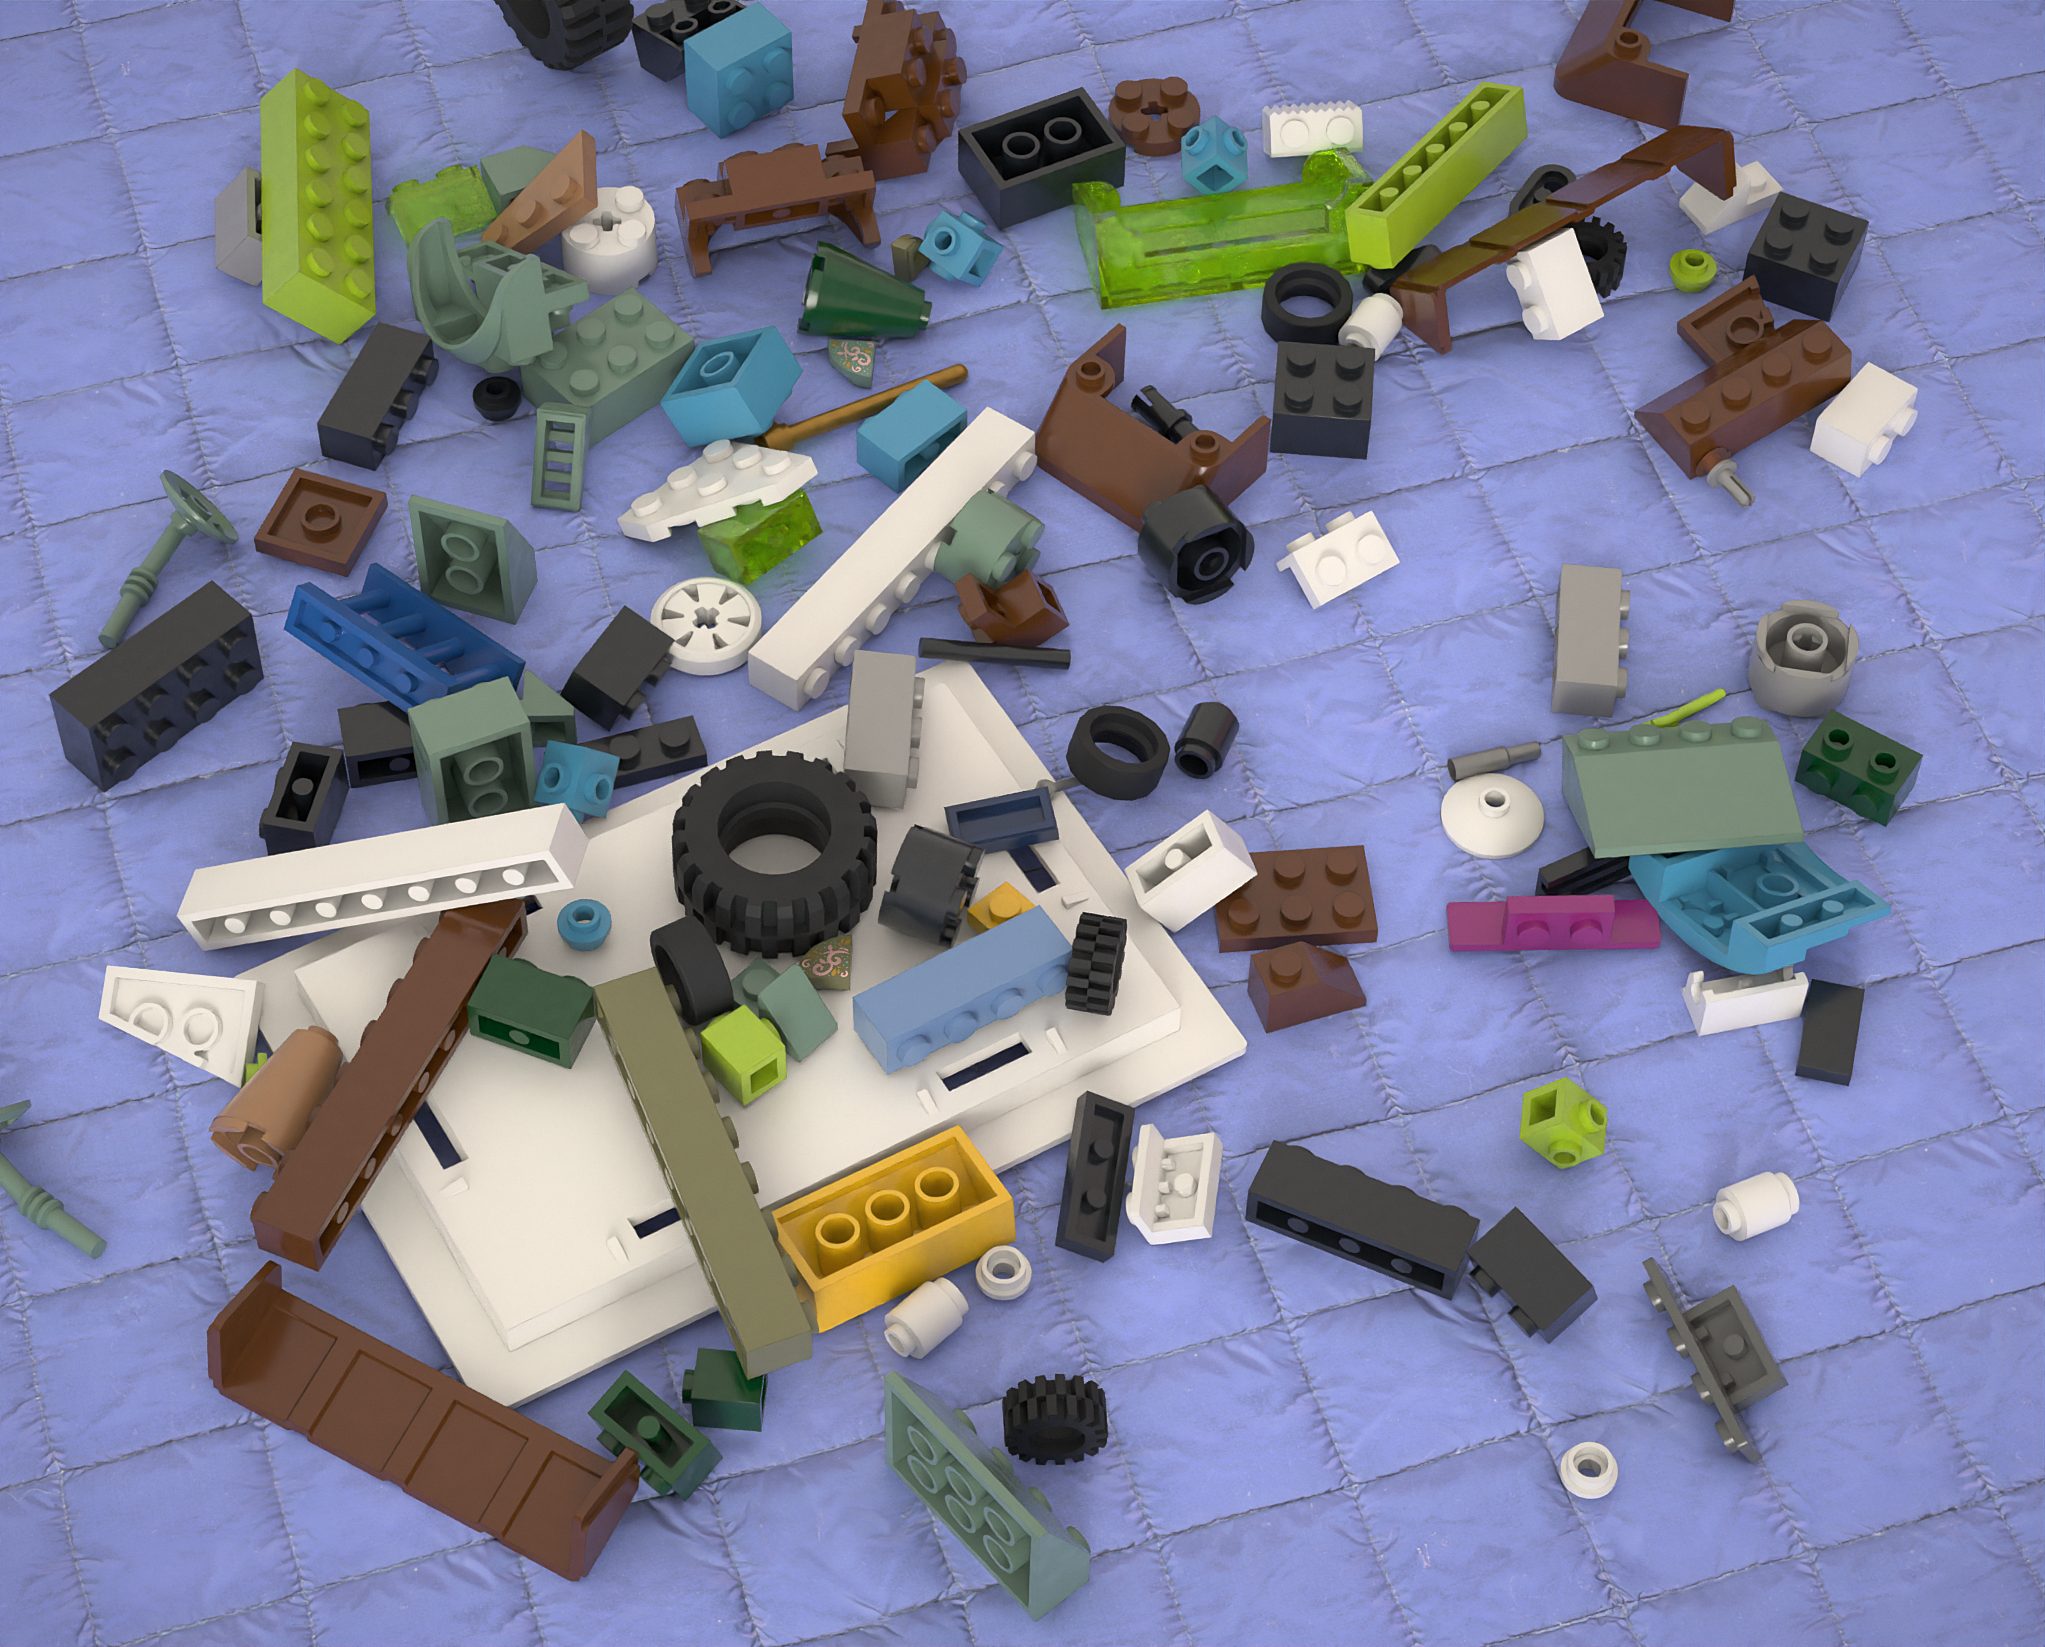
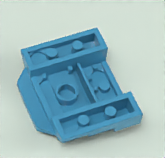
(1754, 903)

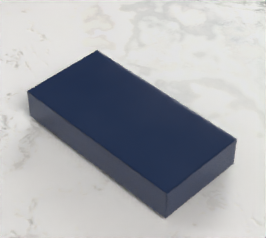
(1005, 820)

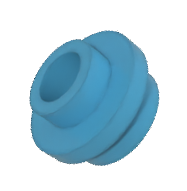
(584, 935)

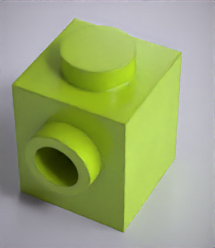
(744, 1054)

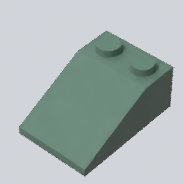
(471, 560)

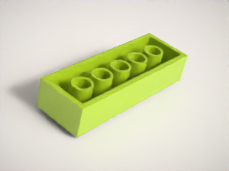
(316, 207)

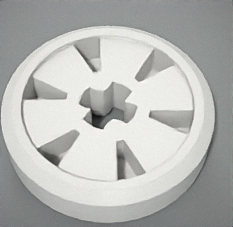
(708, 601)

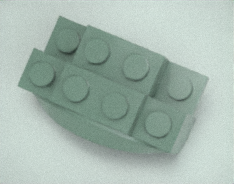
(514, 305)

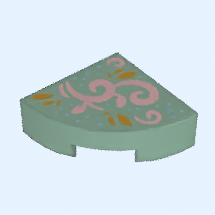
(853, 360)

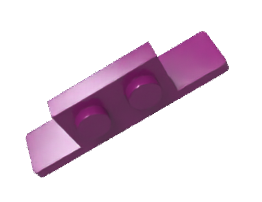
(1553, 924)

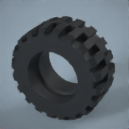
(568, 30)
(769, 798)

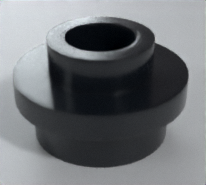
(497, 398)

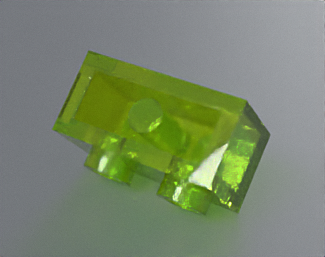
(759, 537)

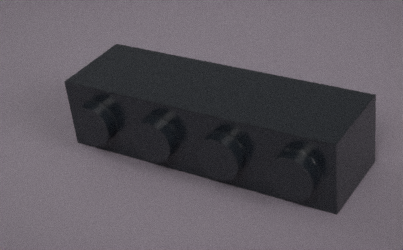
(1362, 1219)

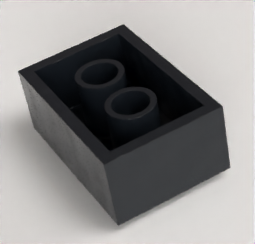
(1033, 155)

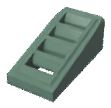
(566, 413)

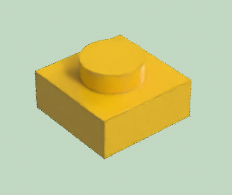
(997, 908)

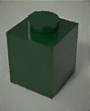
(722, 1393)

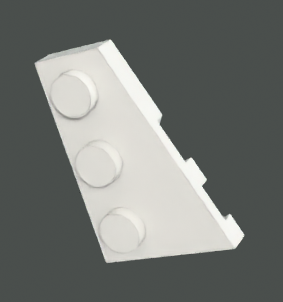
(188, 1015)

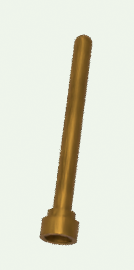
(784, 437)

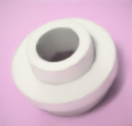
(1006, 1260)
(1589, 1456)

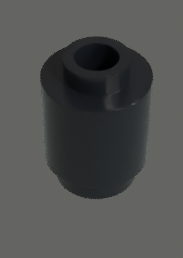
(1205, 739)

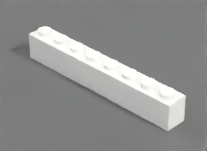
(886, 562)
(384, 877)

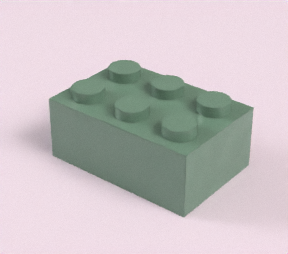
(611, 361)
(474, 754)

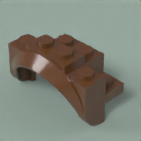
(904, 66)
(772, 190)

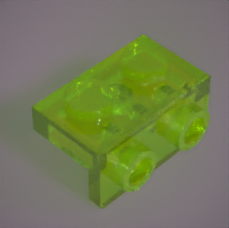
(455, 195)

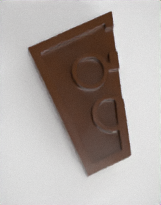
(1727, 323)

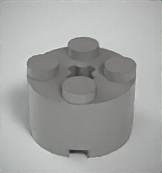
(1802, 659)

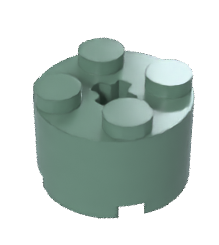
(990, 541)

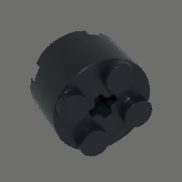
(1194, 544)
(931, 886)

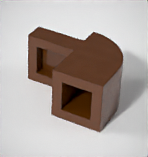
(1015, 614)

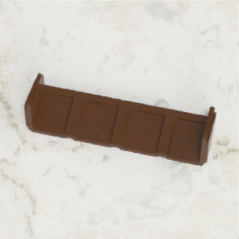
(1697, 151)
(418, 1428)

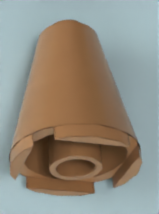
(277, 1101)

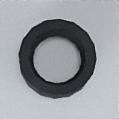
(1306, 280)
(1111, 776)
(694, 966)

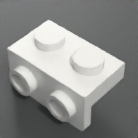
(1341, 559)
(1174, 1186)

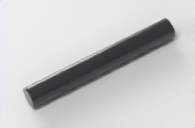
(994, 653)

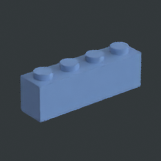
(962, 990)

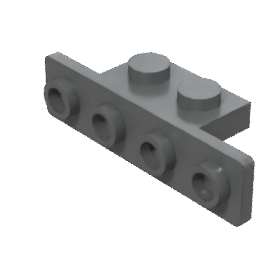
(1727, 1351)

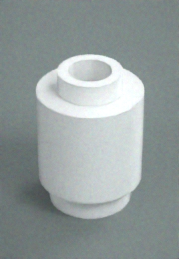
(1372, 324)
(1755, 1205)
(925, 1318)

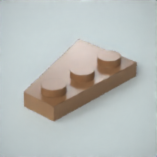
(551, 201)

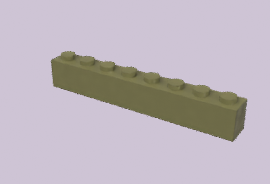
(704, 1174)

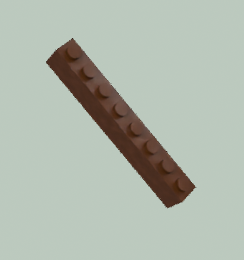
(383, 1084)

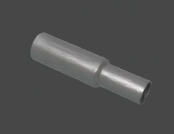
(1491, 760)

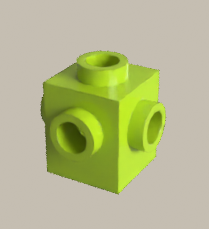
(1563, 1123)

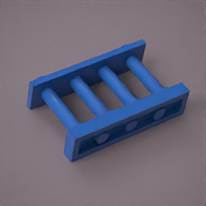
(377, 656)

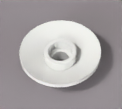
(1489, 830)

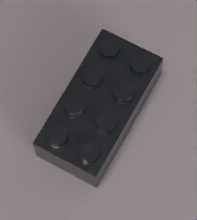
(157, 686)

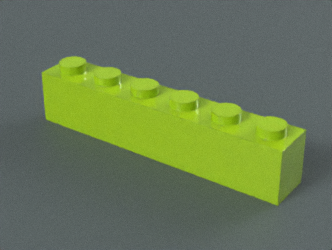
(1436, 175)

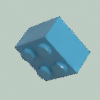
(739, 70)
(732, 387)

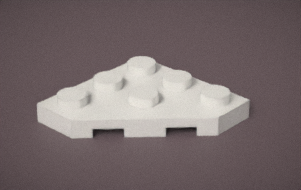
(713, 485)

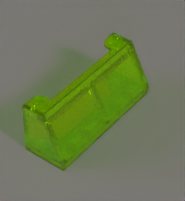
(1217, 238)

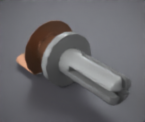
(1722, 473)

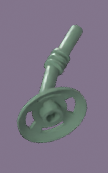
(190, 516)
(40, 1205)

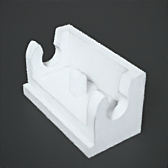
(1744, 999)

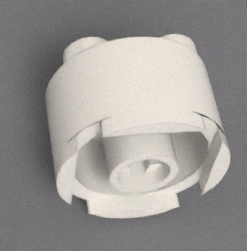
(613, 242)

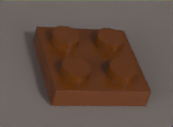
(321, 522)

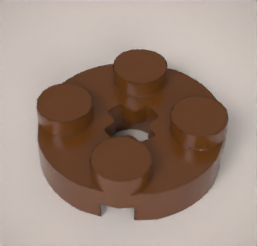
(1165, 97)

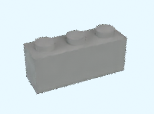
(1589, 641)
(883, 726)

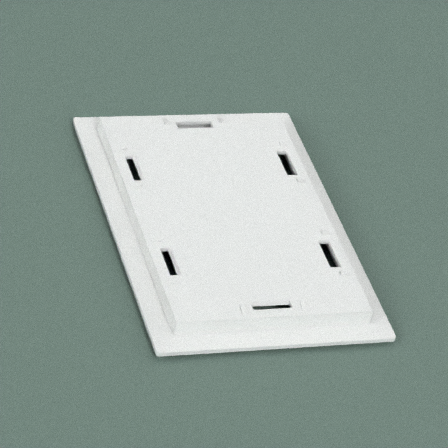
(532, 1238)

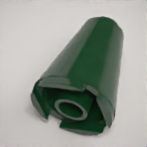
(858, 299)

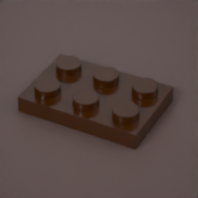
(1298, 897)

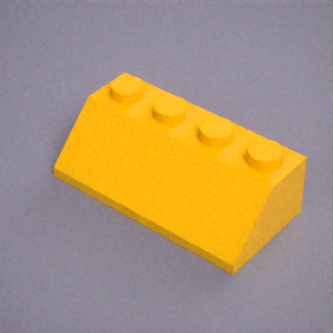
(894, 1226)

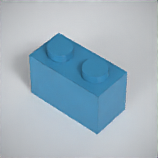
(909, 435)

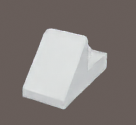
(1754, 193)

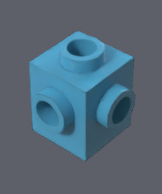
(1214, 157)
(960, 247)
(577, 778)

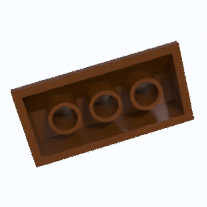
(1749, 393)

